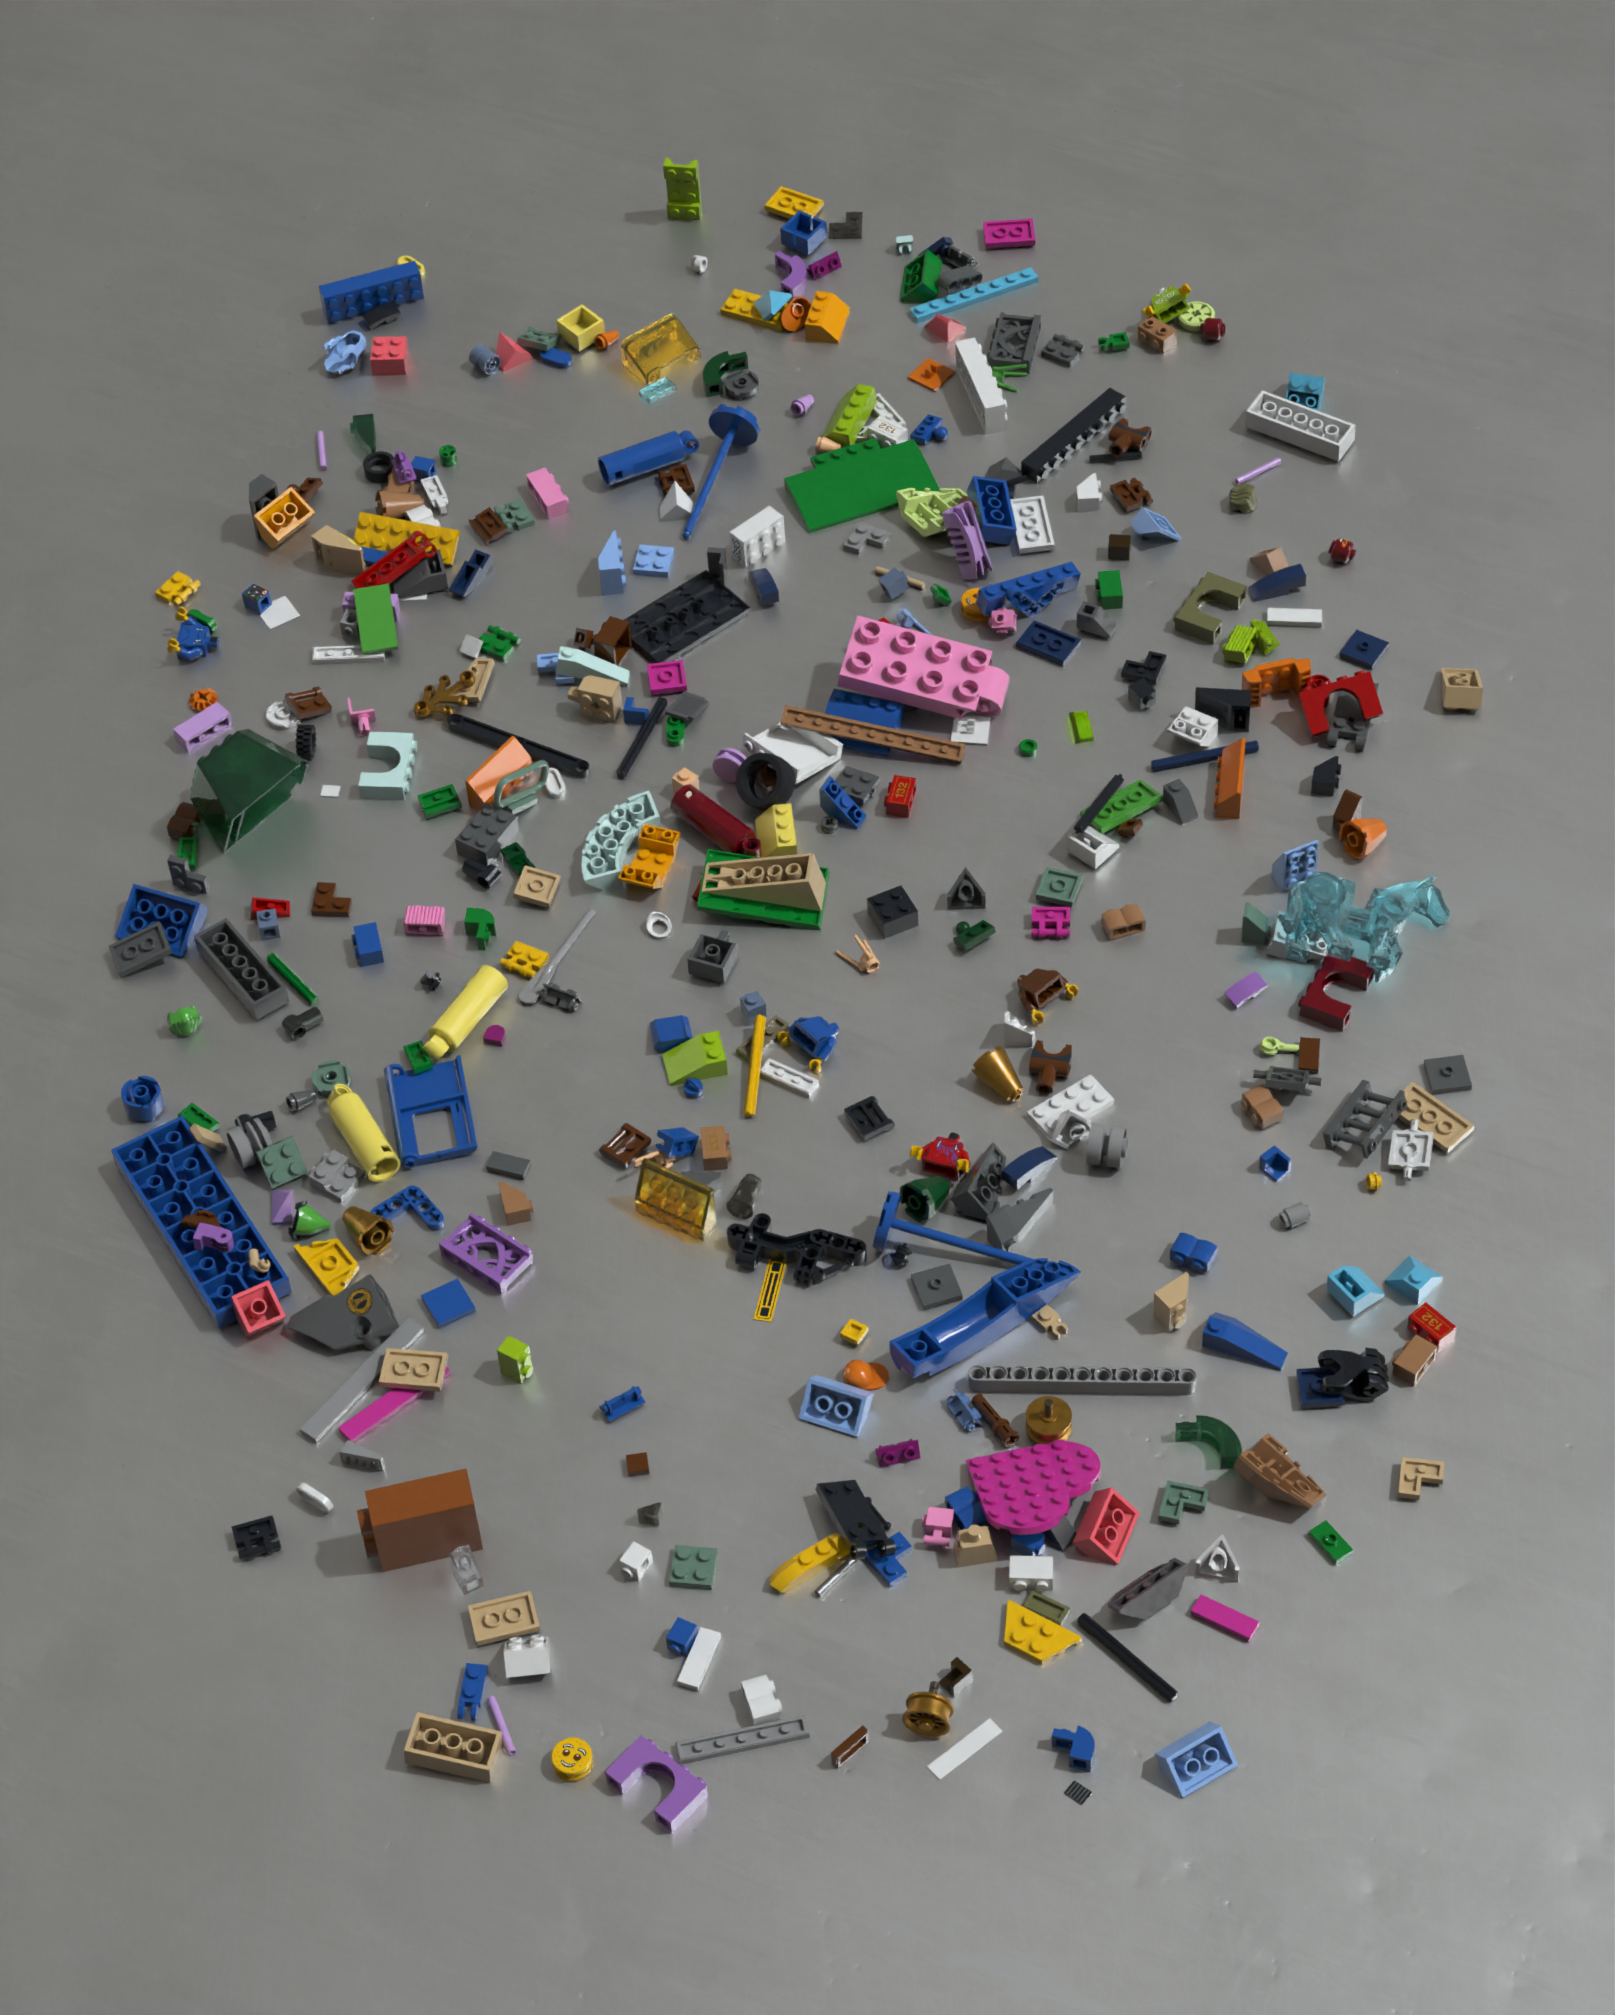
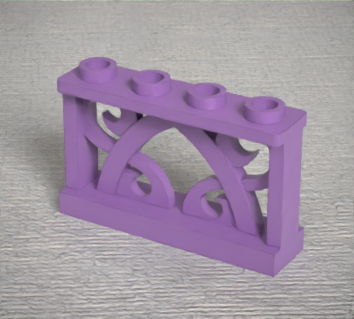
(488, 1236)

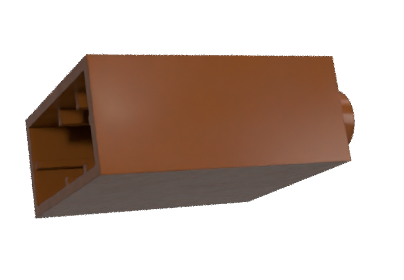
(419, 1520)

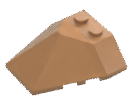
(1277, 1475)

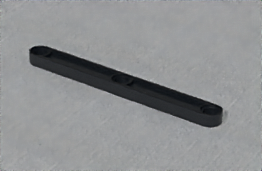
(497, 737)

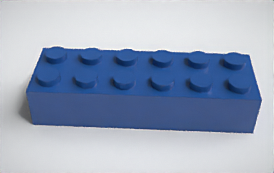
(366, 291)

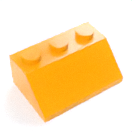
(826, 318)
(283, 518)

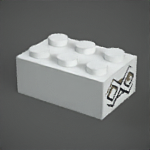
(757, 536)

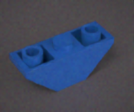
(839, 805)

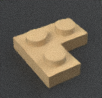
(1414, 1472)

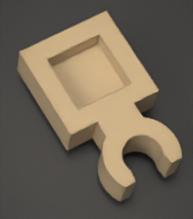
(1048, 1320)

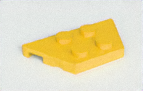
(329, 1263)
(1035, 1635)

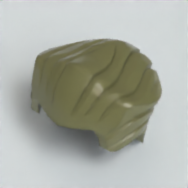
(1243, 498)

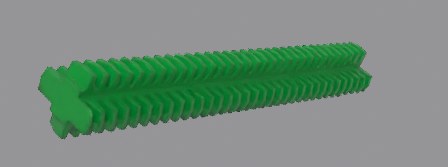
(292, 978)

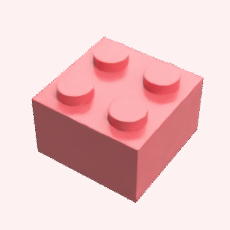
(389, 355)

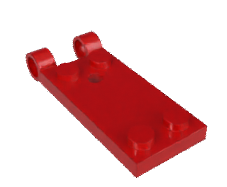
(396, 562)

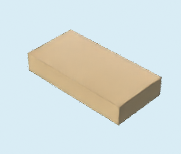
(208, 1138)

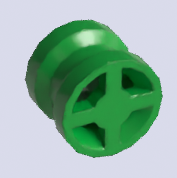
(448, 455)

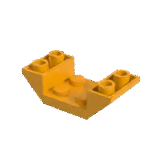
(653, 858)

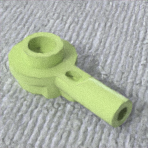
(1271, 1046)

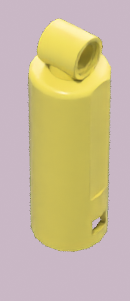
(465, 1011)
(362, 1133)

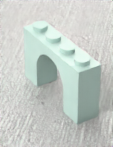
(395, 782)

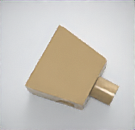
(974, 1546)

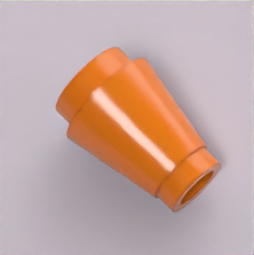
(606, 339)

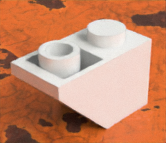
(1087, 494)

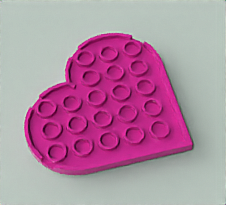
(1032, 1485)

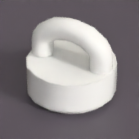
(699, 263)

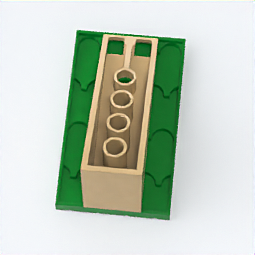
(766, 889)

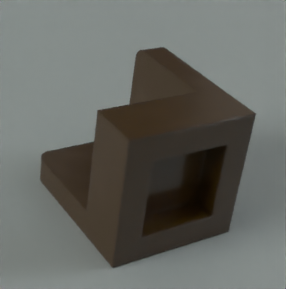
(1119, 547)
(958, 1678)

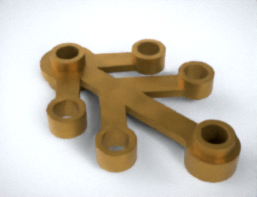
(426, 706)

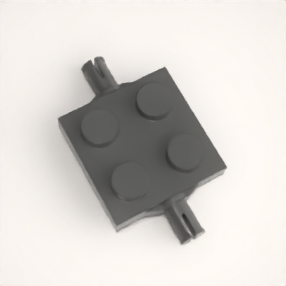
(1286, 1078)

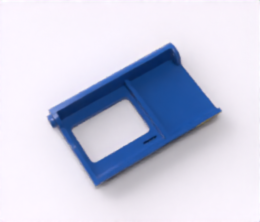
(423, 1093)

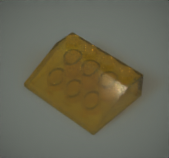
(675, 1200)

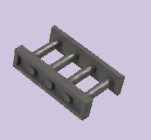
(1355, 1106)

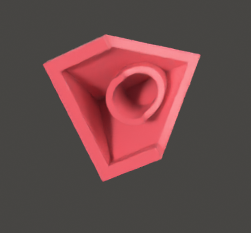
(945, 327)
(510, 353)

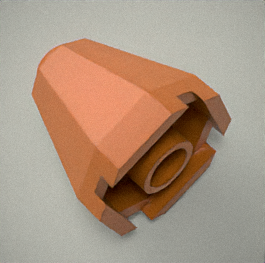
(1361, 836)

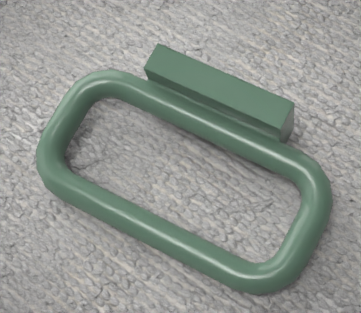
(524, 798)

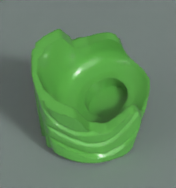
(184, 1021)

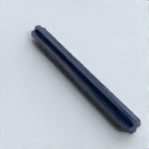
(1197, 757)

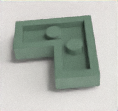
(1177, 1497)

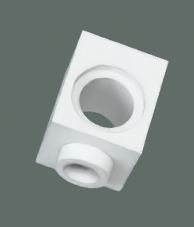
(635, 1561)

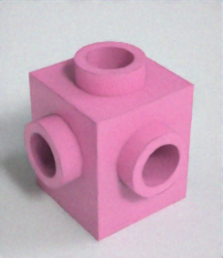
(1003, 621)

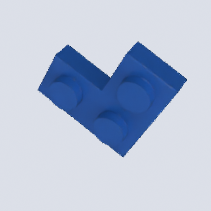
(888, 1566)

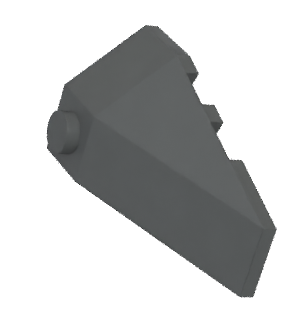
(980, 1188)
(1012, 1223)

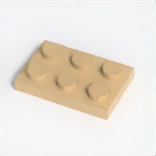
(413, 1369)
(504, 1618)

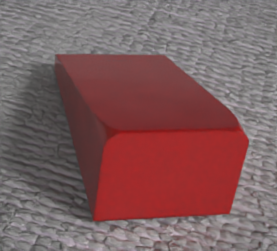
(259, 904)

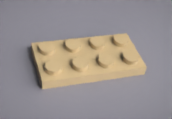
(1435, 1117)

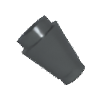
(299, 1100)

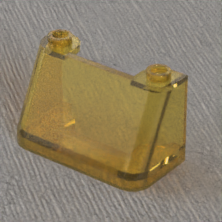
(657, 347)

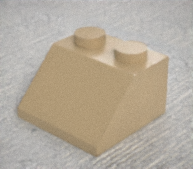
(1171, 1303)

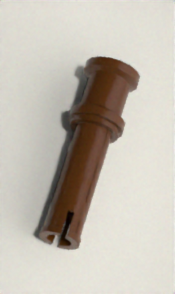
(999, 1425)

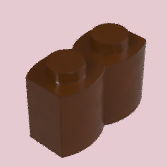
(184, 822)

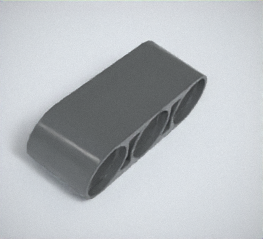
(959, 279)

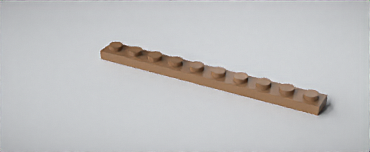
(872, 734)

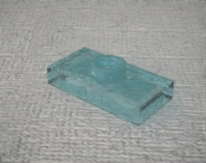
(657, 390)

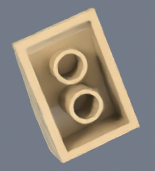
(1461, 688)

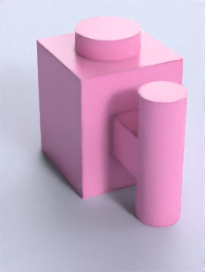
(938, 1526)

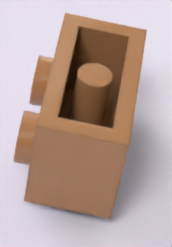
(1157, 334)

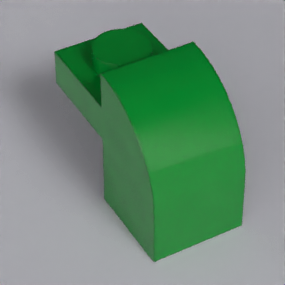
(480, 923)

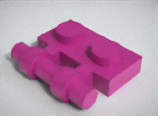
(1050, 917)

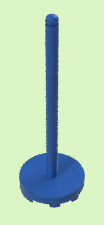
(734, 427)
(888, 1222)

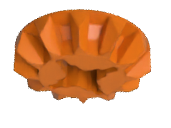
(201, 704)

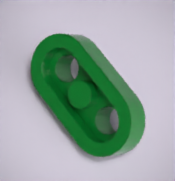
(203, 619)
(675, 731)

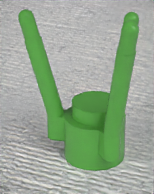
(999, 373)

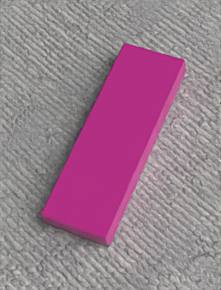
(1224, 1618)

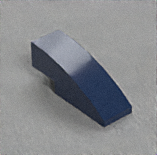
(471, 573)
(1278, 583)
(764, 586)
(1028, 1167)

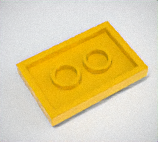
(788, 202)

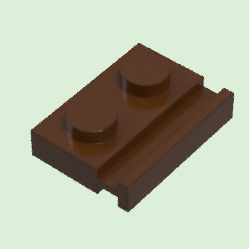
(488, 526)

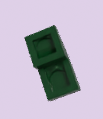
(516, 858)

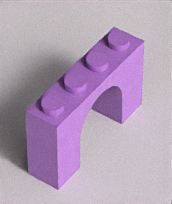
(646, 1758)

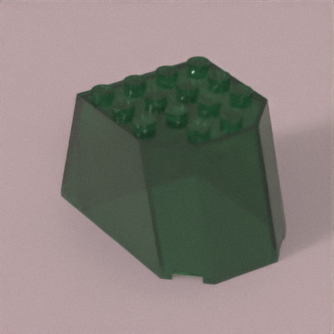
(243, 784)

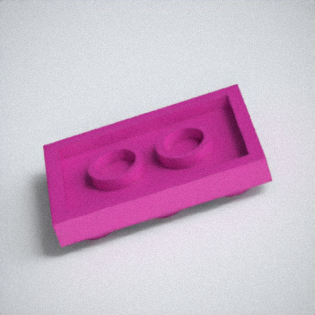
(1009, 233)

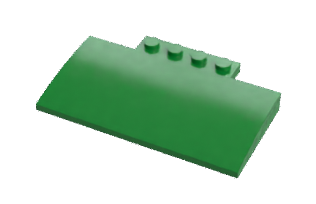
(857, 482)

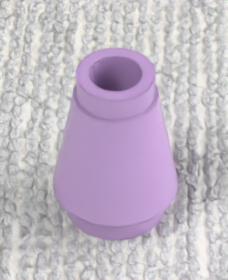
(801, 405)

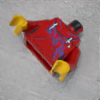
(943, 1156)

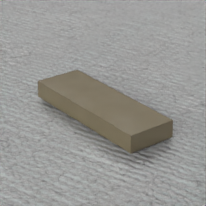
(772, 1029)

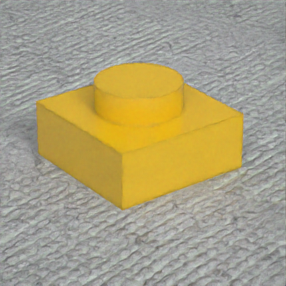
(854, 1332)

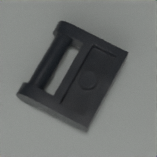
(864, 1121)

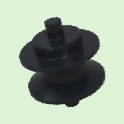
(901, 1253)

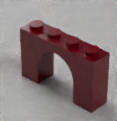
(1322, 1008)

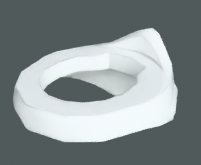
(658, 916)

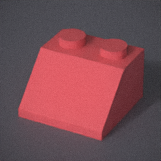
(257, 1309)

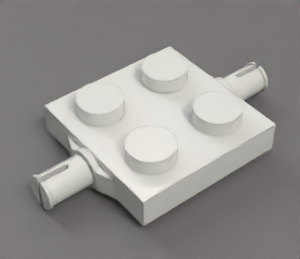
(1410, 1150)

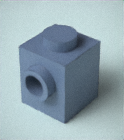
(894, 583)
(268, 924)
(751, 1006)

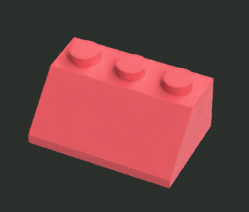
(1106, 1526)

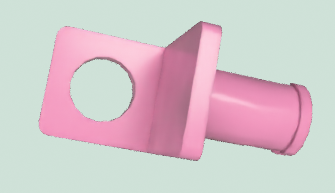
(362, 718)

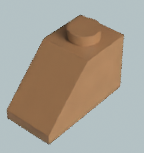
(1270, 560)
(515, 1204)

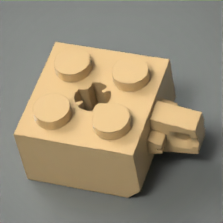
(598, 698)

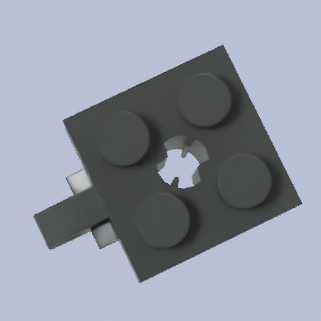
(713, 957)

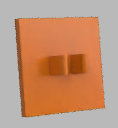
(931, 374)

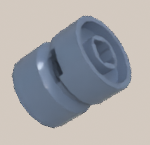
(485, 359)

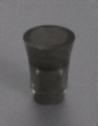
(744, 1198)

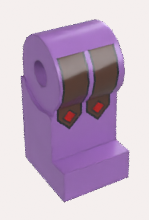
(213, 1237)

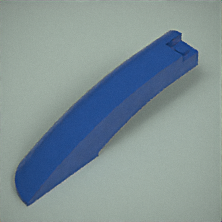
(982, 1317)

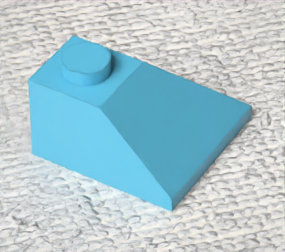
(1413, 1279)

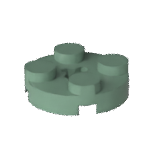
(325, 1070)

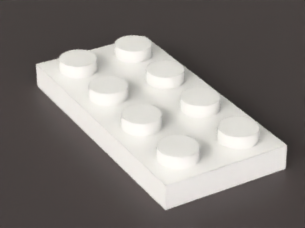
(1032, 525)
(1083, 1097)

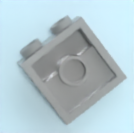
(335, 1176)

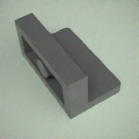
(717, 563)

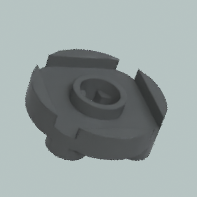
(739, 392)

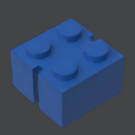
(798, 233)

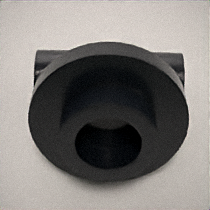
(431, 980)

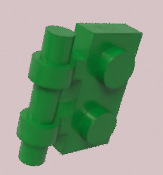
(495, 647)

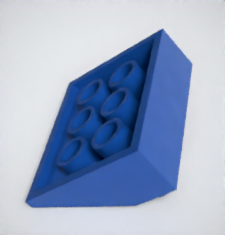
(867, 710)
(178, 916)

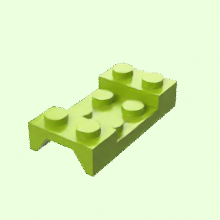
(683, 190)

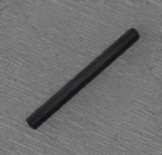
(641, 737)
(1098, 804)
(1127, 1657)

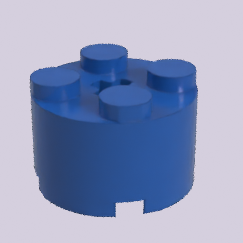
(142, 1099)

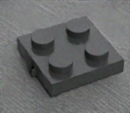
(857, 784)

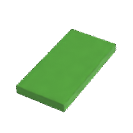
(375, 619)
(1125, 805)

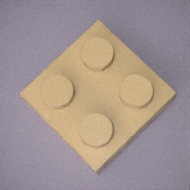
(536, 886)

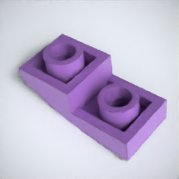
(1245, 989)

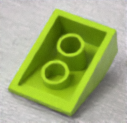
(696, 1058)

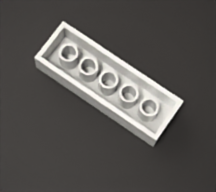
(981, 385)
(1300, 425)

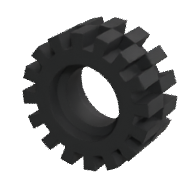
(306, 741)

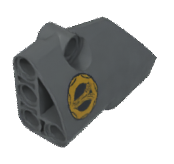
(349, 1317)

